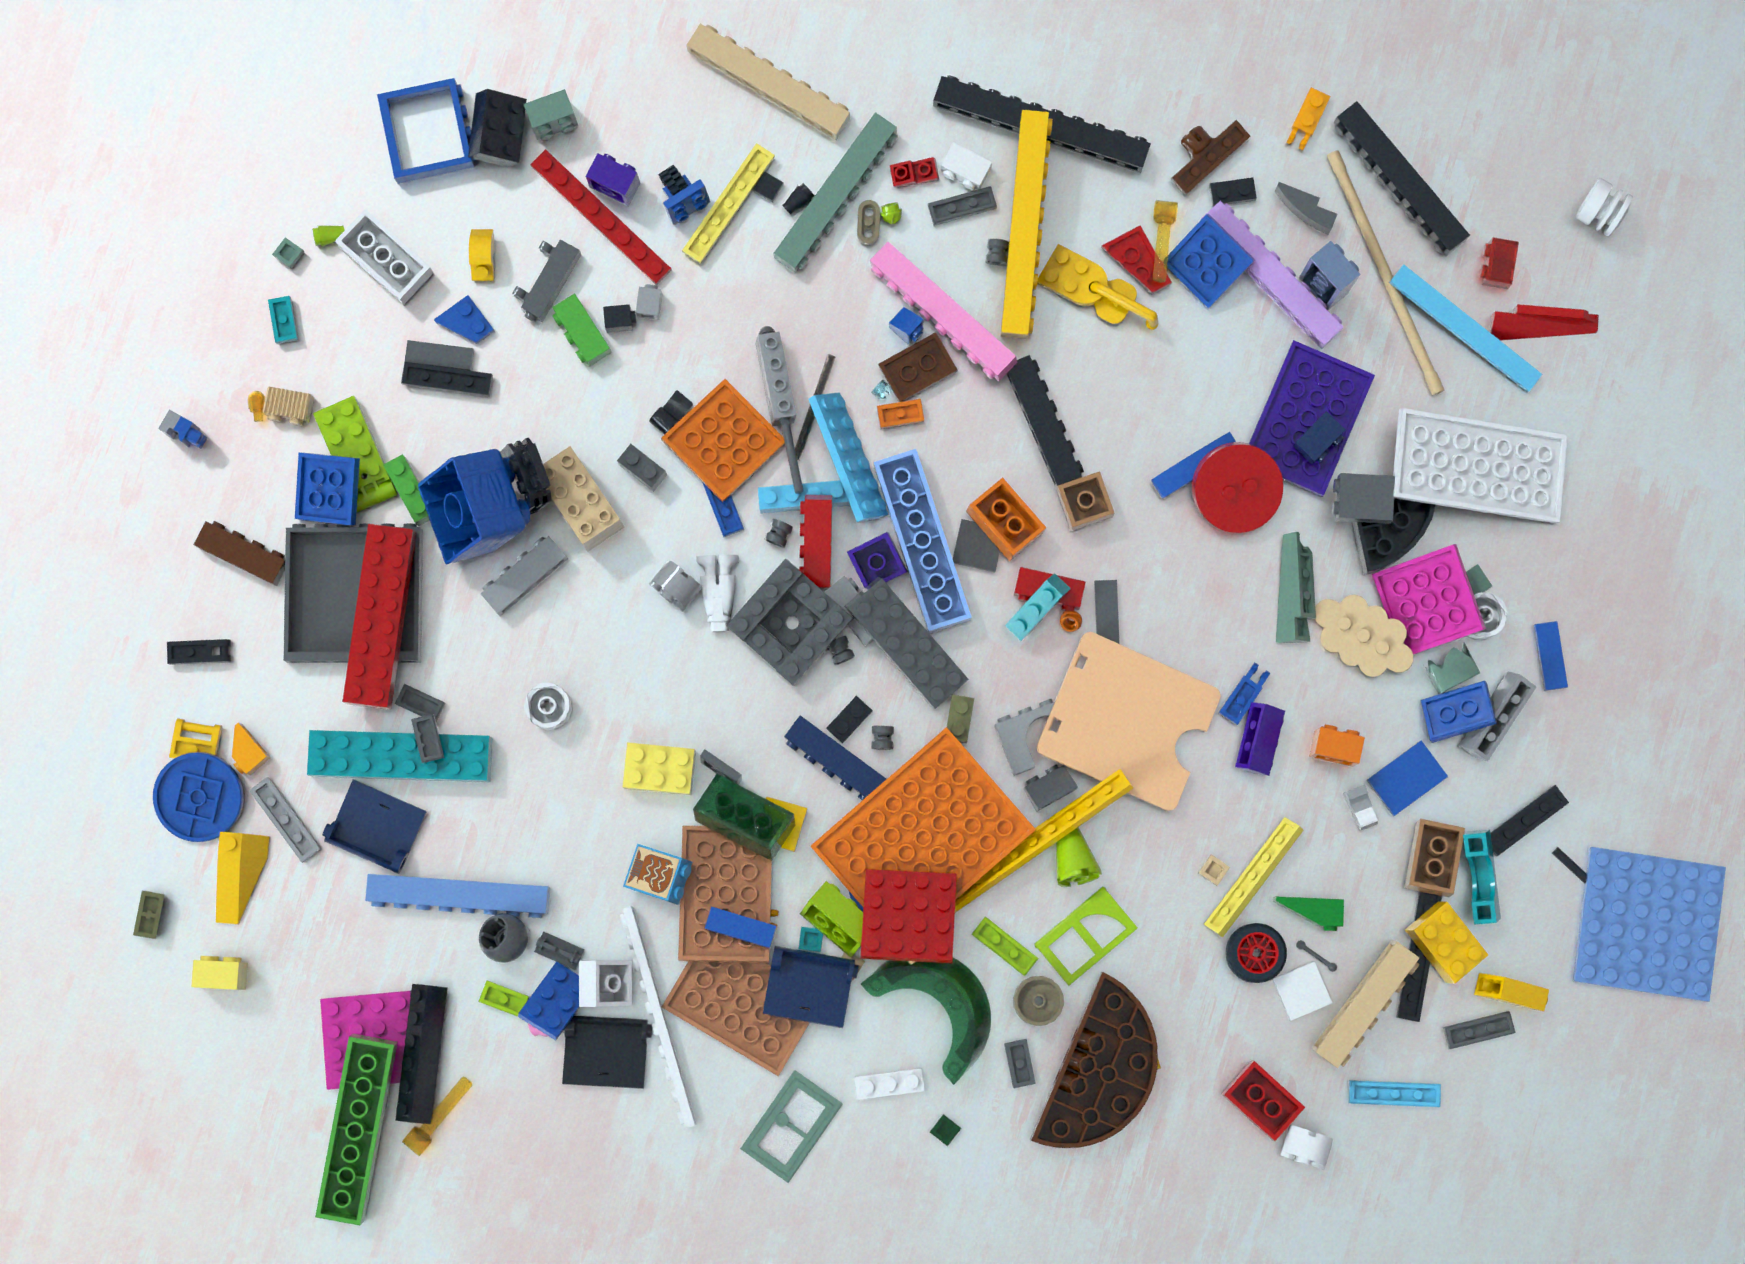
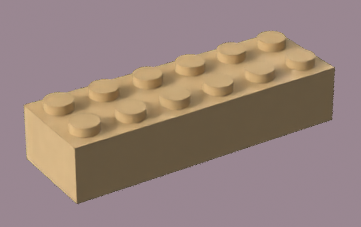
(1365, 1003)

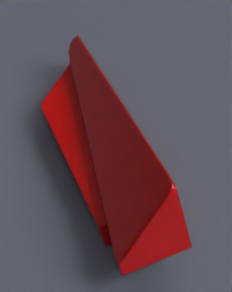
(1542, 321)

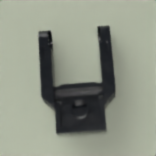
(530, 473)

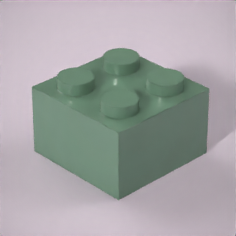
(551, 115)

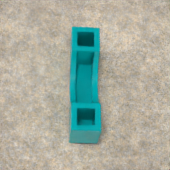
(1484, 885)

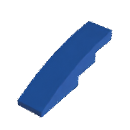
(1183, 472)

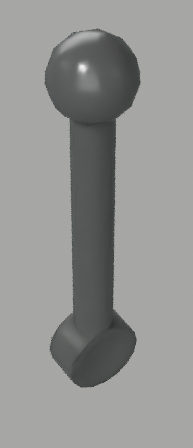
(1301, 945)

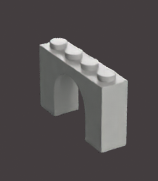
(1013, 736)

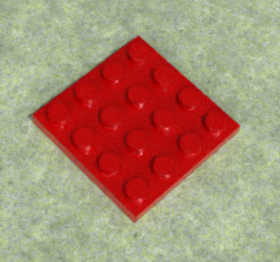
(908, 916)

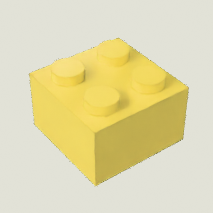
(217, 974)

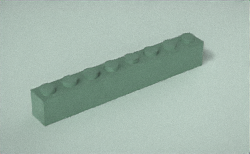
(835, 193)

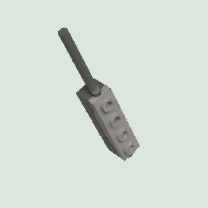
(778, 393)

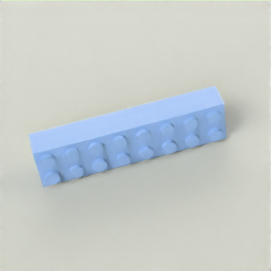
(922, 541)

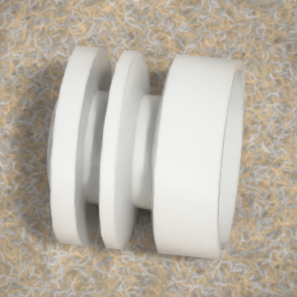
(1604, 207)

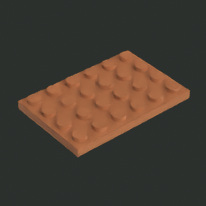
(727, 879)
(729, 1005)

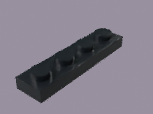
(447, 379)
(1527, 819)

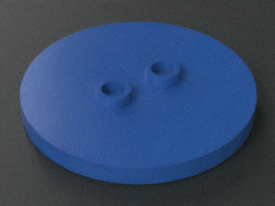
(198, 796)

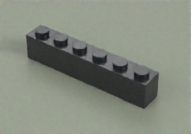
(1043, 422)
(421, 1054)

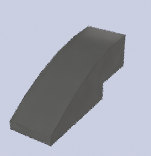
(1305, 207)

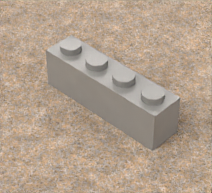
(524, 575)
(1507, 704)

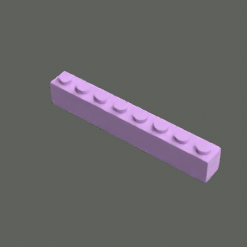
(1280, 281)

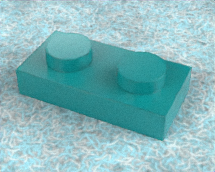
(283, 319)

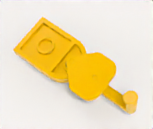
(1073, 275)

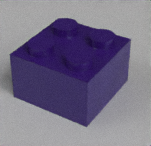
(613, 179)
(877, 559)

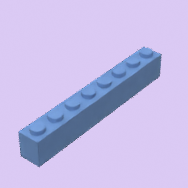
(457, 894)

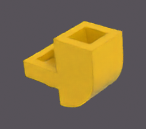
(481, 254)

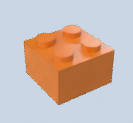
(1337, 746)

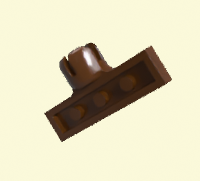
(1207, 153)

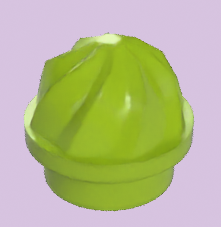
(891, 213)

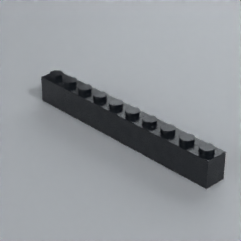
(1066, 132)

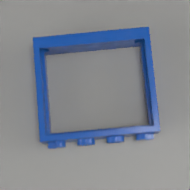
(405, 175)

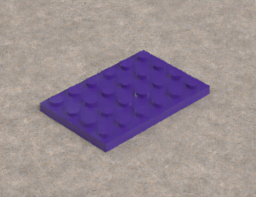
(1301, 394)

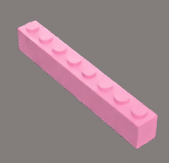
(942, 311)

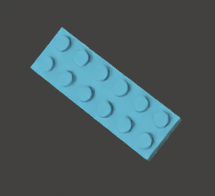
(848, 456)

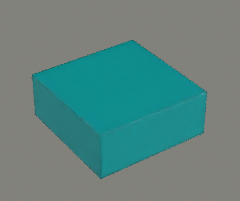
(810, 939)

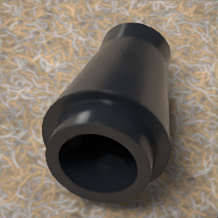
(799, 197)

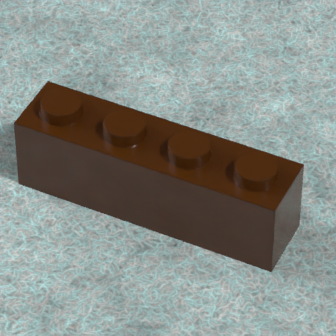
(241, 553)

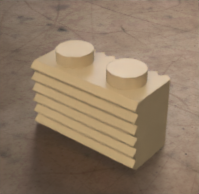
(288, 405)

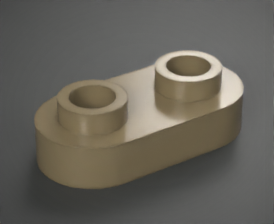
(868, 223)

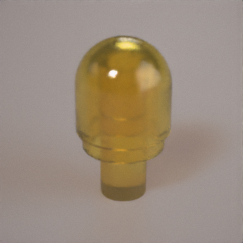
(255, 404)

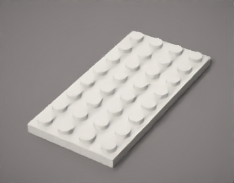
(1479, 466)

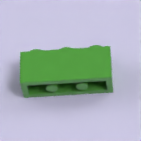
(581, 330)
(407, 487)

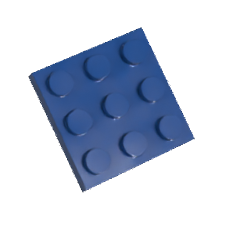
(1208, 260)
(327, 488)

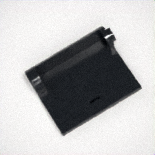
(605, 1047)

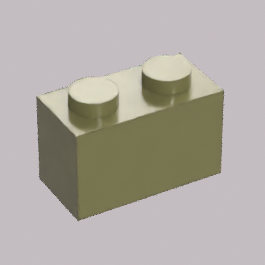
(960, 717)

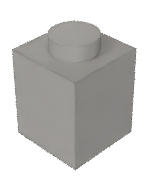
(649, 302)

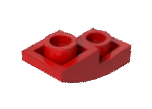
(914, 173)

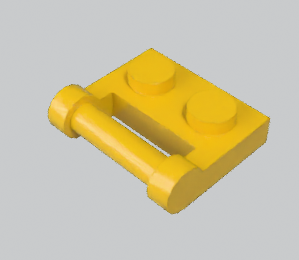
(183, 745)

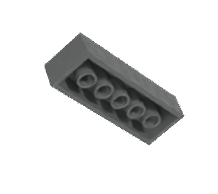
(906, 642)

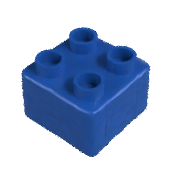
(473, 505)

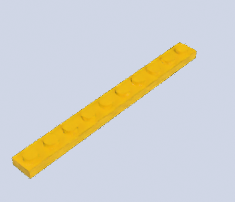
(1050, 832)

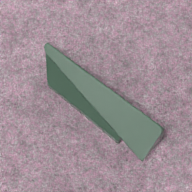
(1295, 591)

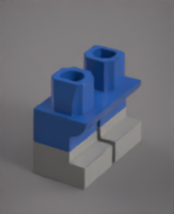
(187, 430)

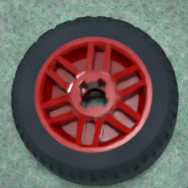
(1271, 956)

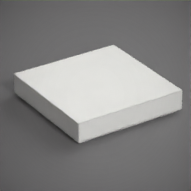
(1302, 991)

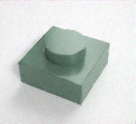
(288, 253)

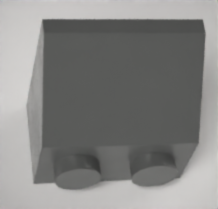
(1049, 787)

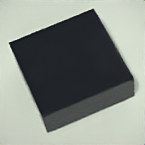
(768, 187)

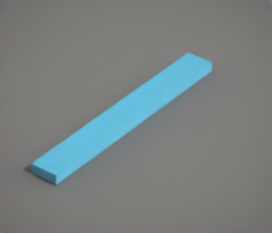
(1465, 328)

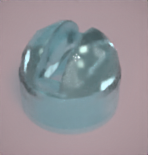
(880, 388)

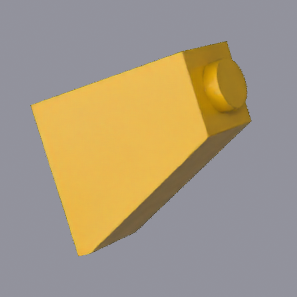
(1511, 991)

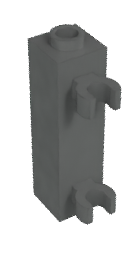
(550, 281)

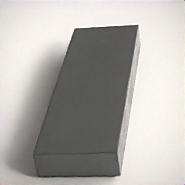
(962, 206)
(439, 355)
(1106, 609)
(1479, 1030)

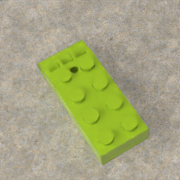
(350, 436)

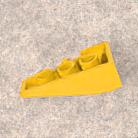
(238, 871)

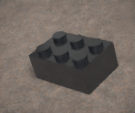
(497, 128)

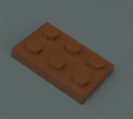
(917, 367)

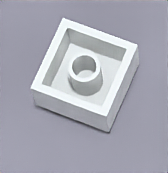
(605, 983)

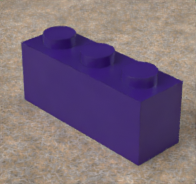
(1260, 738)

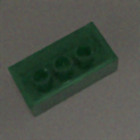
(744, 817)

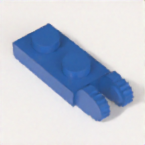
(1243, 695)

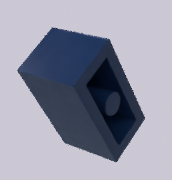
(1319, 438)

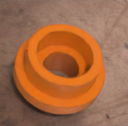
(1069, 625)

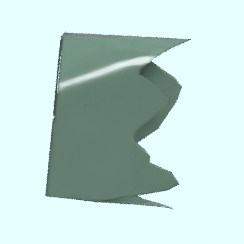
(1456, 669)

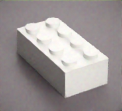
(384, 256)

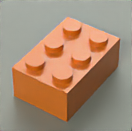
(1006, 519)

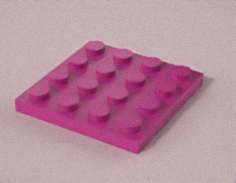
(1430, 599)
(367, 1015)

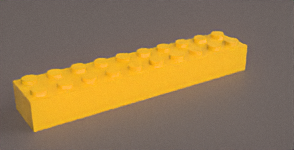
(1024, 229)

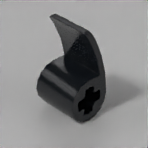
(671, 412)

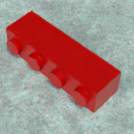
(817, 538)

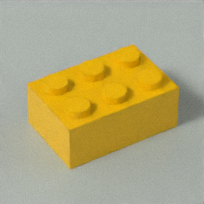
(1446, 942)

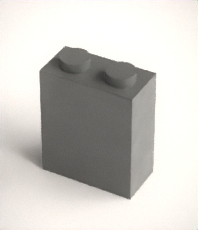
(1364, 498)

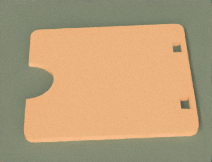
(1127, 717)

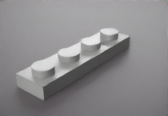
(285, 819)

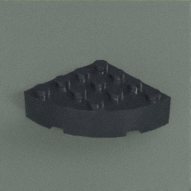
(1384, 543)

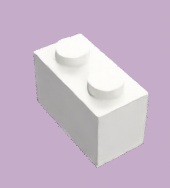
(965, 167)

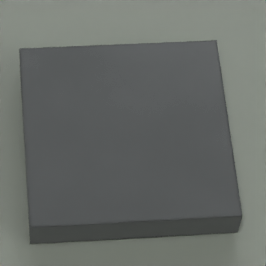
(975, 548)
(720, 767)

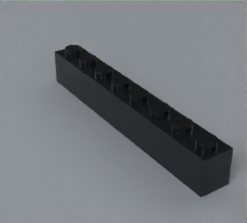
(1401, 178)

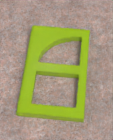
(1099, 903)

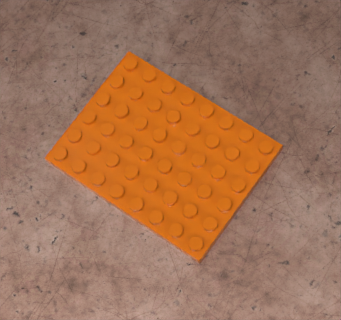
(927, 817)

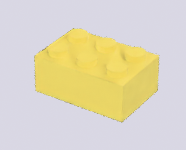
(659, 768)

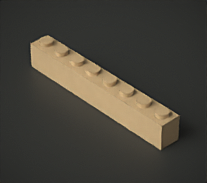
(768, 81)

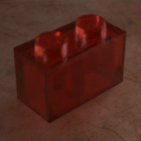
(1499, 263)

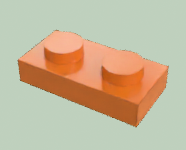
(900, 413)

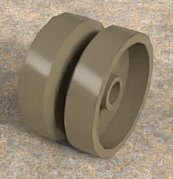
(1038, 1014)

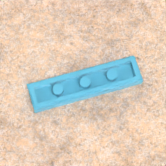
(1394, 1093)

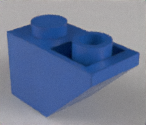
(907, 325)

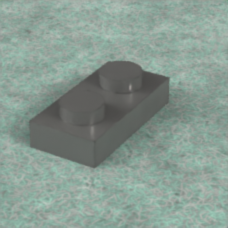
(1019, 1063)

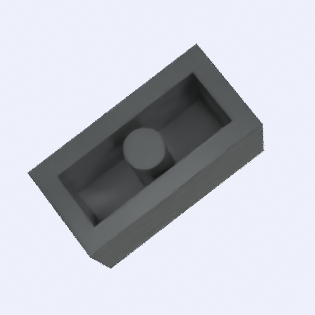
(642, 467)

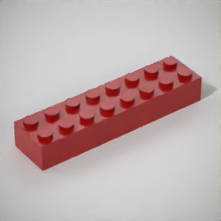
(379, 616)

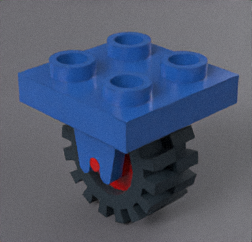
(682, 195)

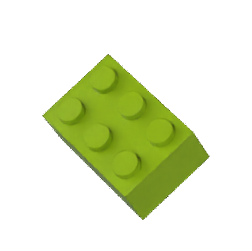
(835, 917)

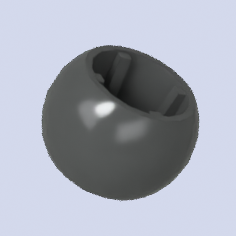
(503, 938)

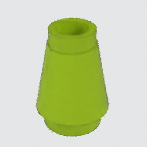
(326, 234)

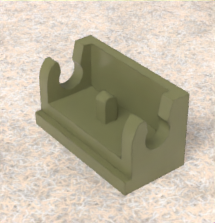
(148, 914)

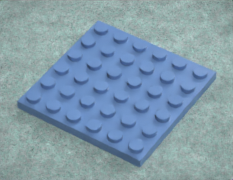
(1649, 924)

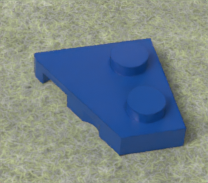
(466, 320)

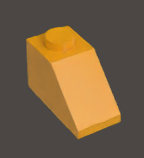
(247, 751)

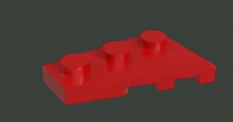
(1137, 257)

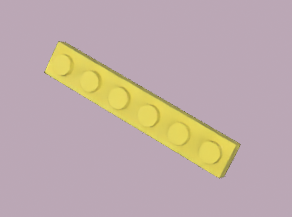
(728, 203)
(1253, 877)

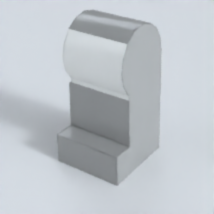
(1361, 807)

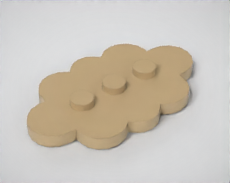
(1363, 635)

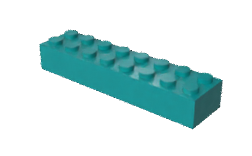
(397, 756)

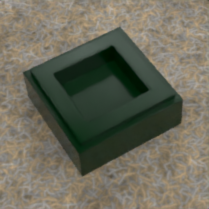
(945, 1130)

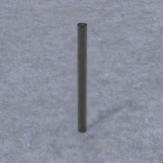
(810, 414)

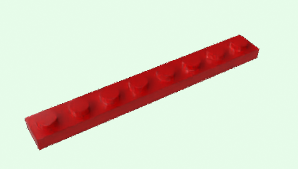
(601, 217)

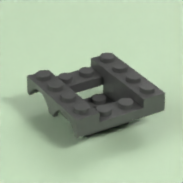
(780, 597)

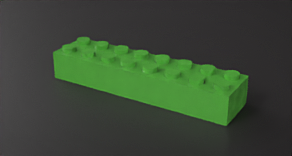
(356, 1129)

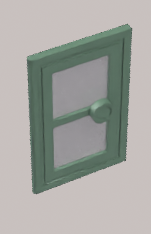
(791, 1126)

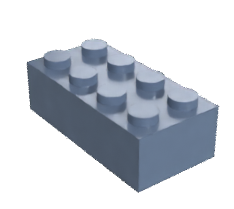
(1330, 274)

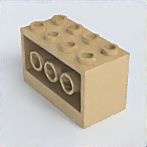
(580, 500)

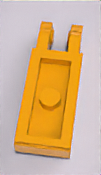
(1309, 116)

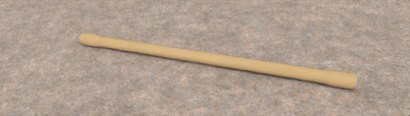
(1431, 376)

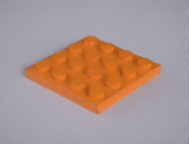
(723, 440)

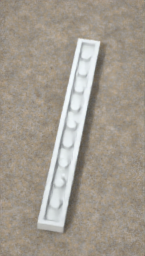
(660, 1026)

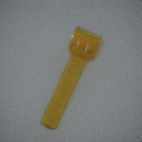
(1164, 215)
(419, 1138)

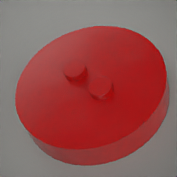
(1237, 487)

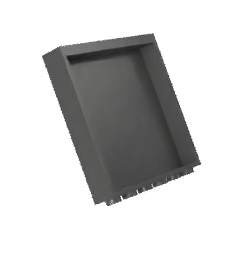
(323, 589)

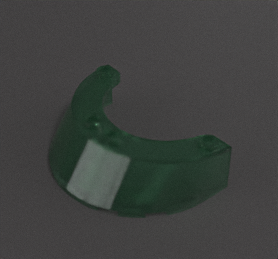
(957, 992)

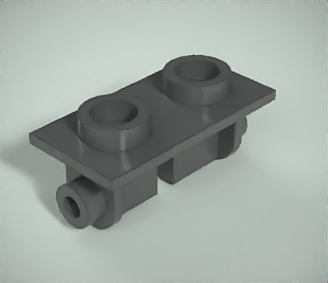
(559, 950)

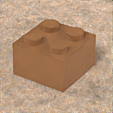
(1085, 501)

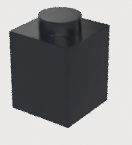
(619, 318)

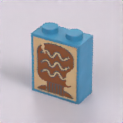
(658, 874)

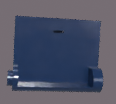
(372, 830)
(809, 982)

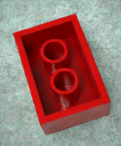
(1263, 1100)

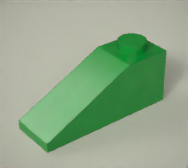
(1316, 910)

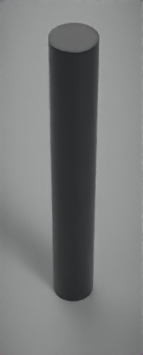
(1570, 864)

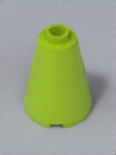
(1075, 860)

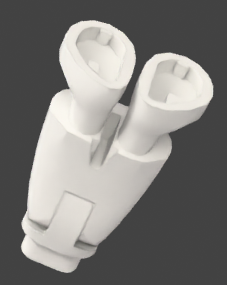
(718, 590)

